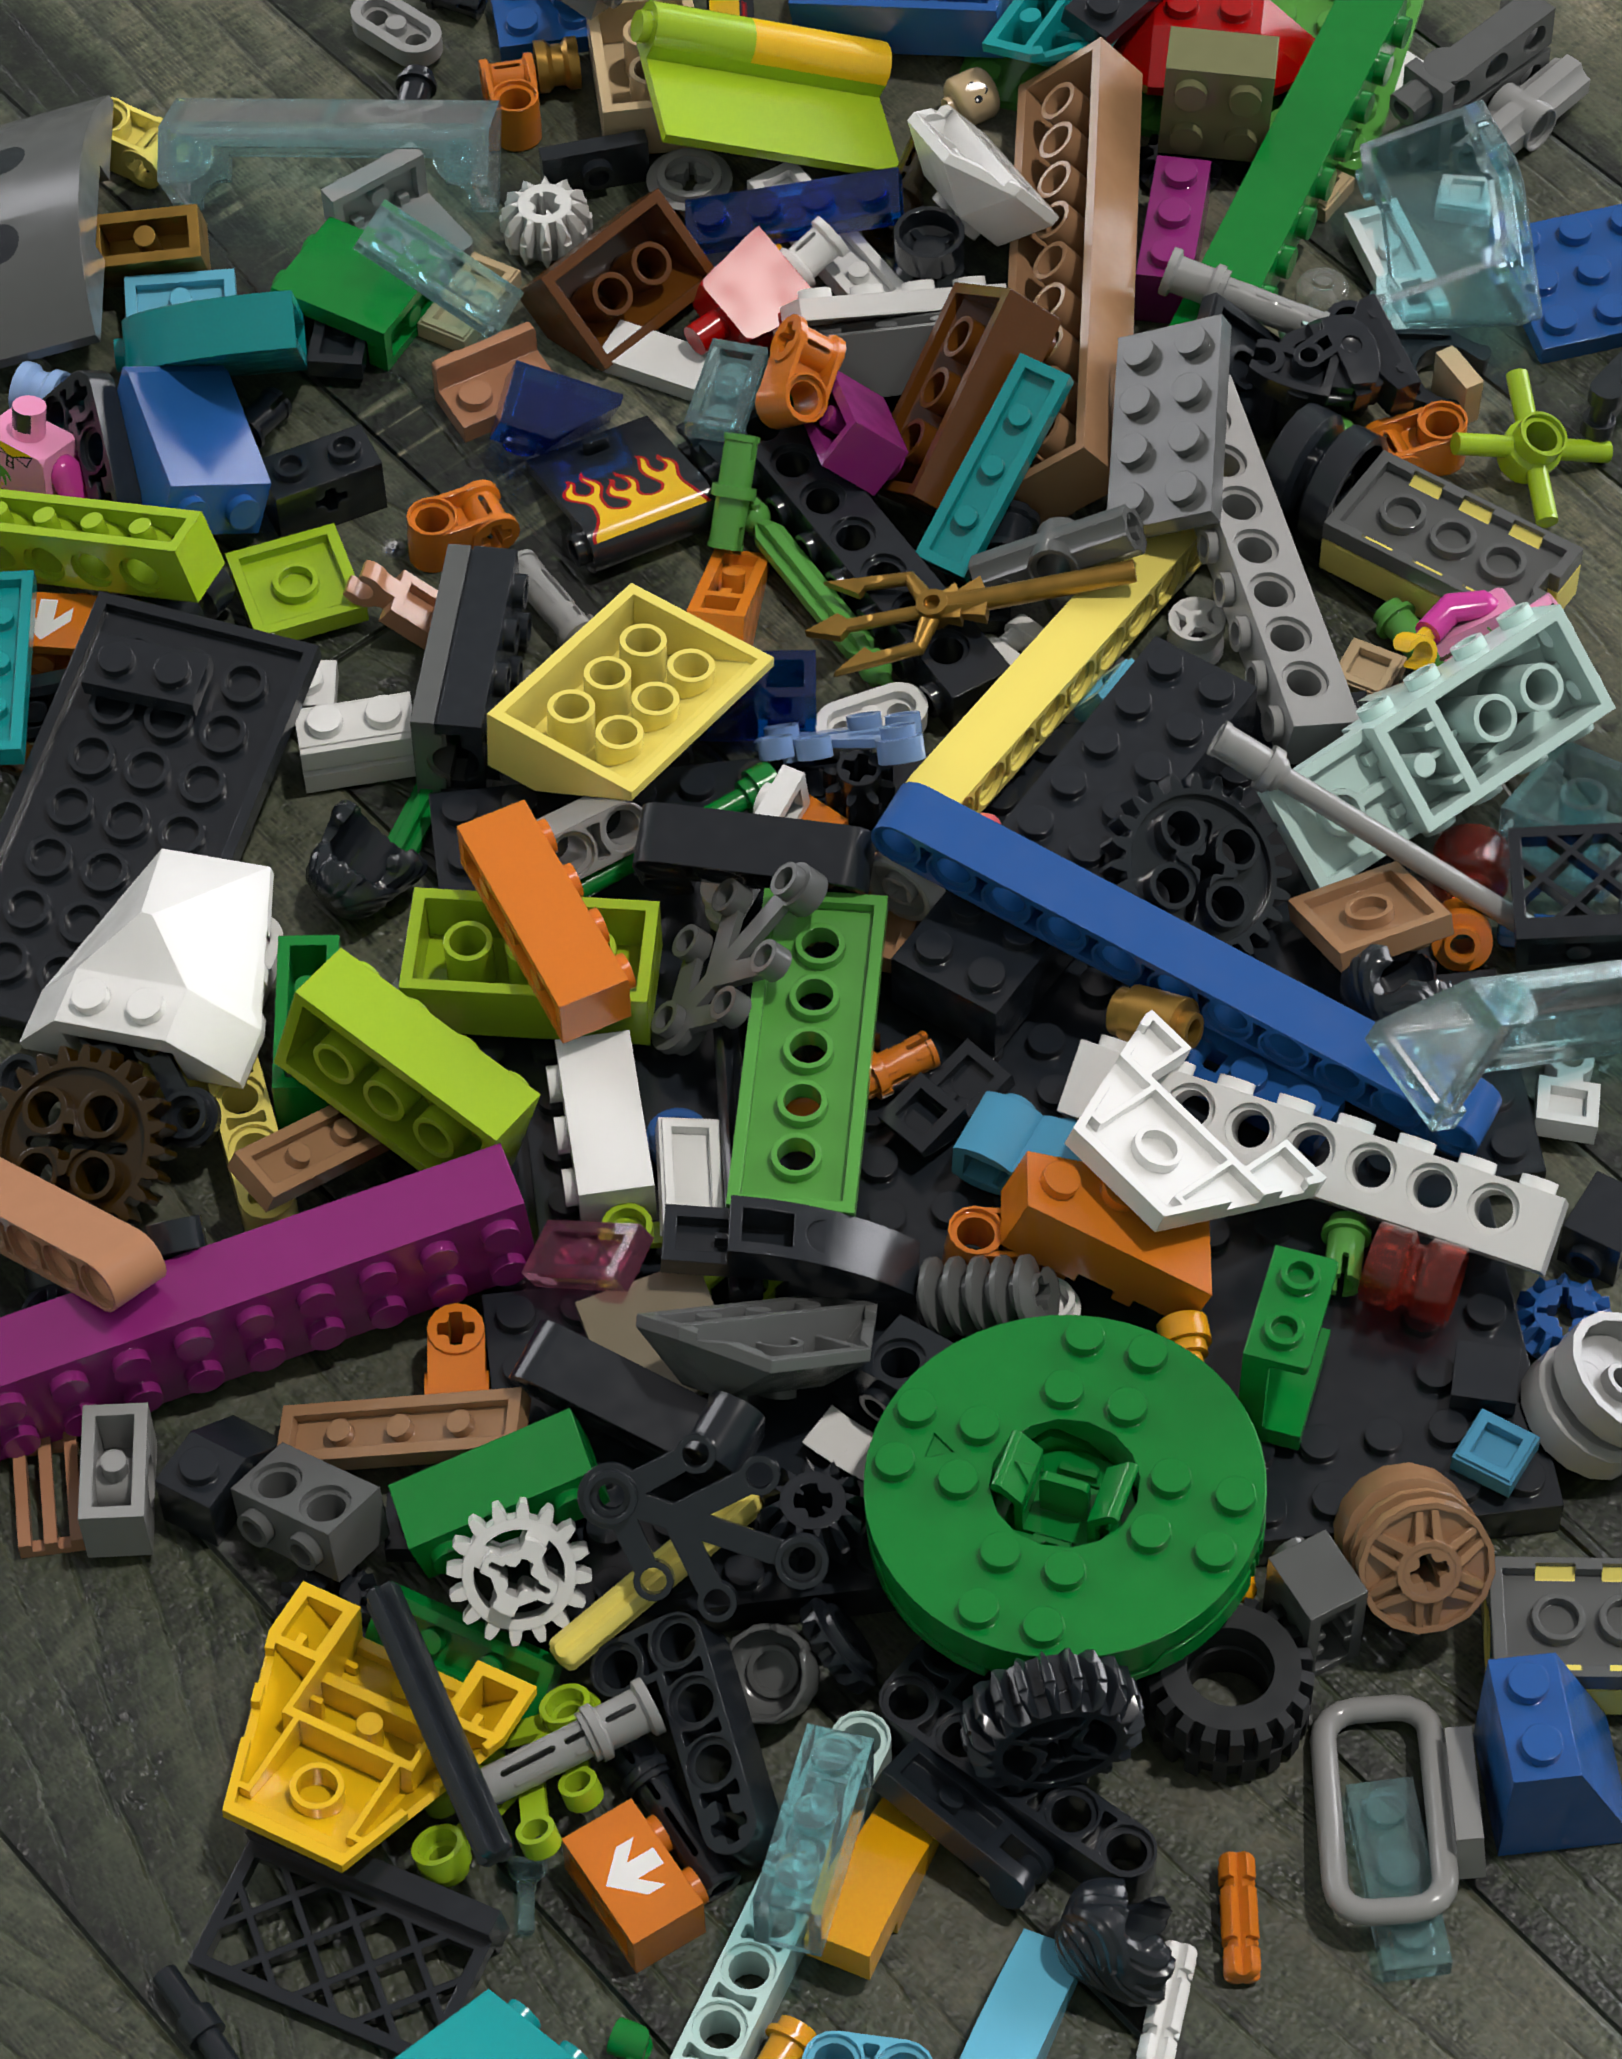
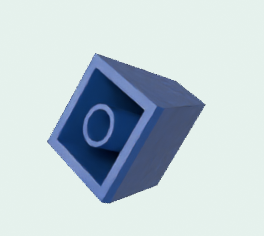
(194, 445)
(1545, 1758)

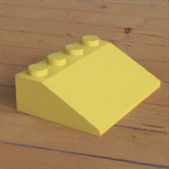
(620, 699)

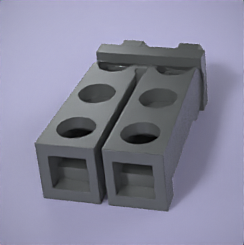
(1497, 52)

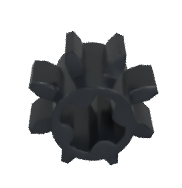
(858, 785)

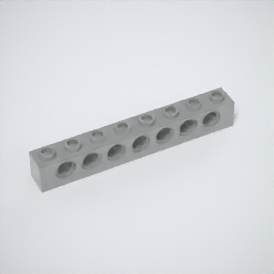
(1272, 604)

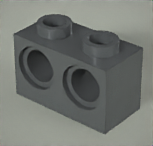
(310, 1512)

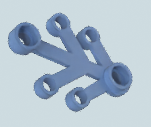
(895, 743)

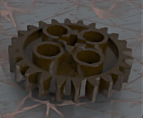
(87, 1089)

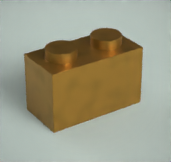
(152, 242)

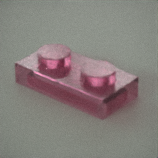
(588, 1255)

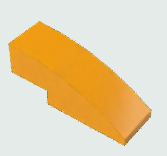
(877, 1889)

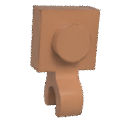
(405, 600)

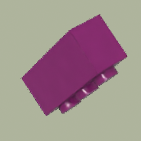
(1173, 219)

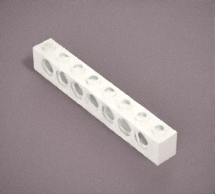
(1522, 1242)

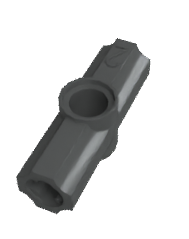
(1079, 544)

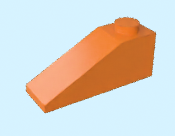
(732, 592)

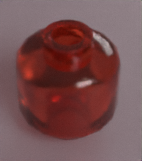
(1477, 853)

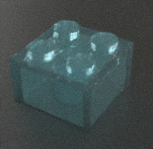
(1568, 790)

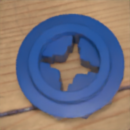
(1540, 1304)

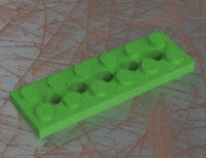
(836, 1081)

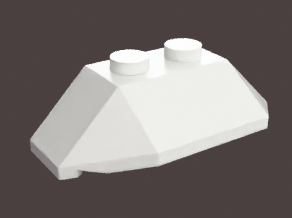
(976, 178)

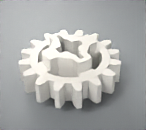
(531, 1545)

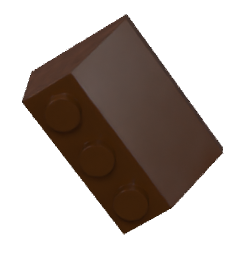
(630, 269)

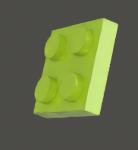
(295, 584)

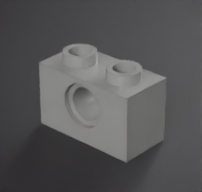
(117, 1480)

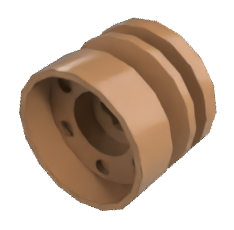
(1395, 1520)

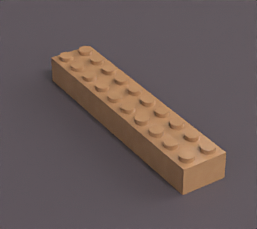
(1083, 158)

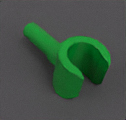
(629, 2040)

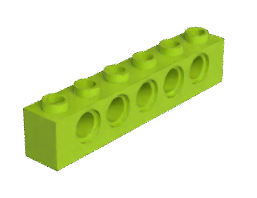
(108, 545)

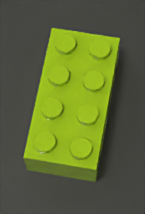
(474, 984)
(400, 1068)

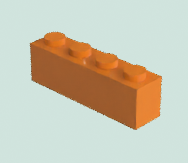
(546, 921)

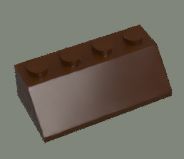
(958, 382)

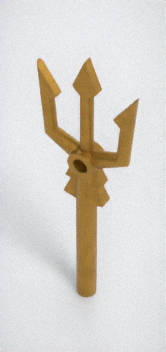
(952, 606)

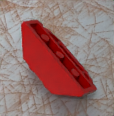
(1148, 40)

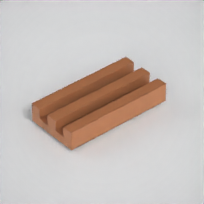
(51, 1543)

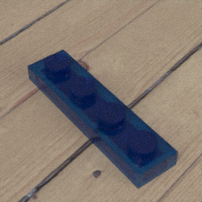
(786, 210)

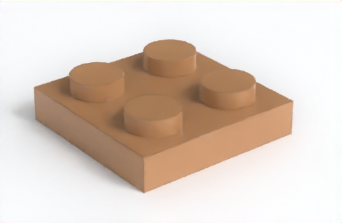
(1368, 909)

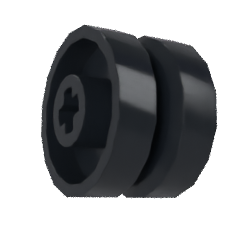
(1318, 465)

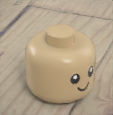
(972, 95)

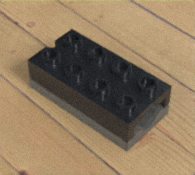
(468, 665)

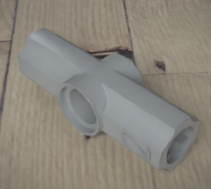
(1531, 111)

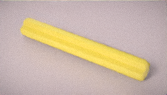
(623, 1604)

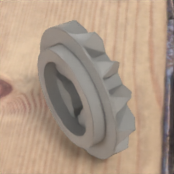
(674, 169)

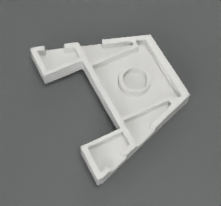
(1163, 1156)

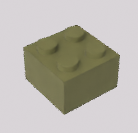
(1217, 93)

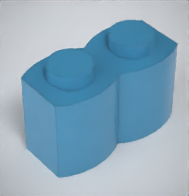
(1001, 1135)

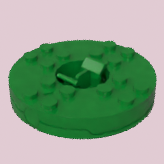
(1065, 1496)

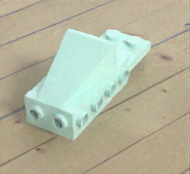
(1446, 739)

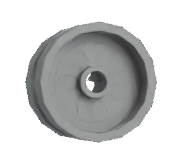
(1576, 1397)

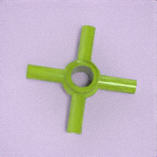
(1531, 447)

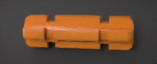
(1239, 1917)

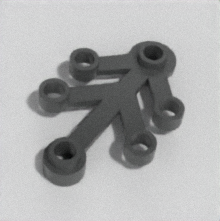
(684, 1020)

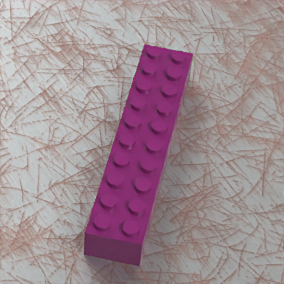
(266, 1297)

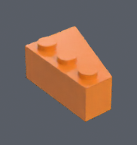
(1083, 1228)

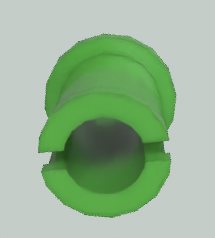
(1395, 618)
(1345, 1240)

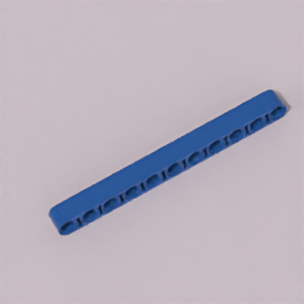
(1155, 949)

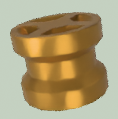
(557, 64)

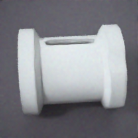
(815, 250)

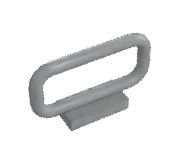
(1449, 1804)

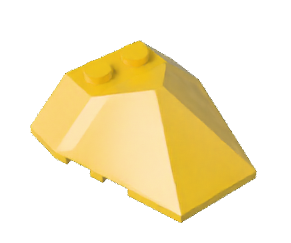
(333, 1741)

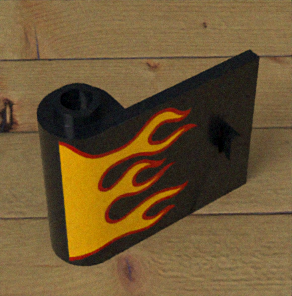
(624, 493)

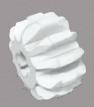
(545, 221)

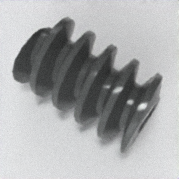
(982, 1295)

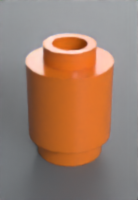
(1466, 953)

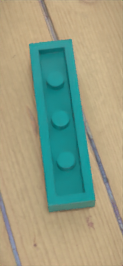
(994, 466)
(17, 625)

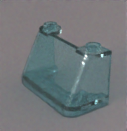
(1452, 224)

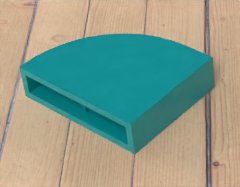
(237, 331)

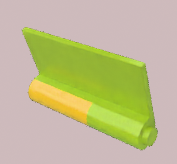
(765, 88)

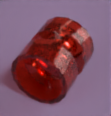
(1413, 1274)

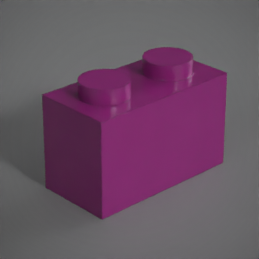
(858, 436)

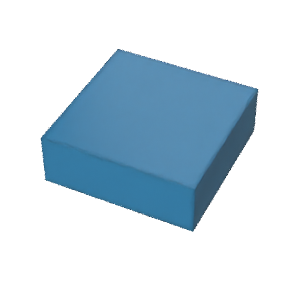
(1495, 1452)

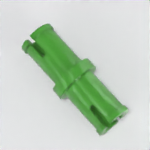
(733, 491)

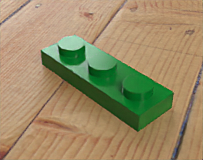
(458, 1647)

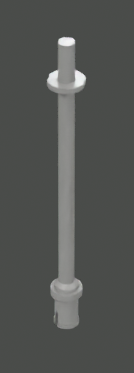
(1272, 771)

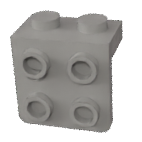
(401, 181)

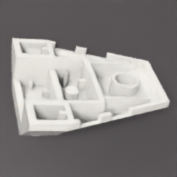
(171, 970)

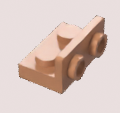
(473, 378)

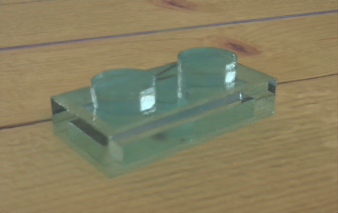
(725, 390)

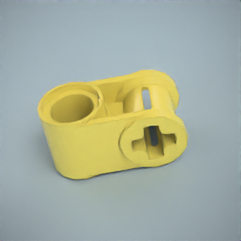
(134, 144)

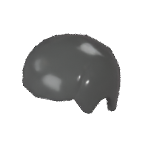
(775, 1672)

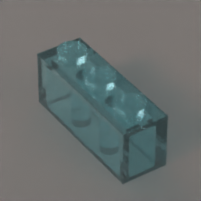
(813, 1840)

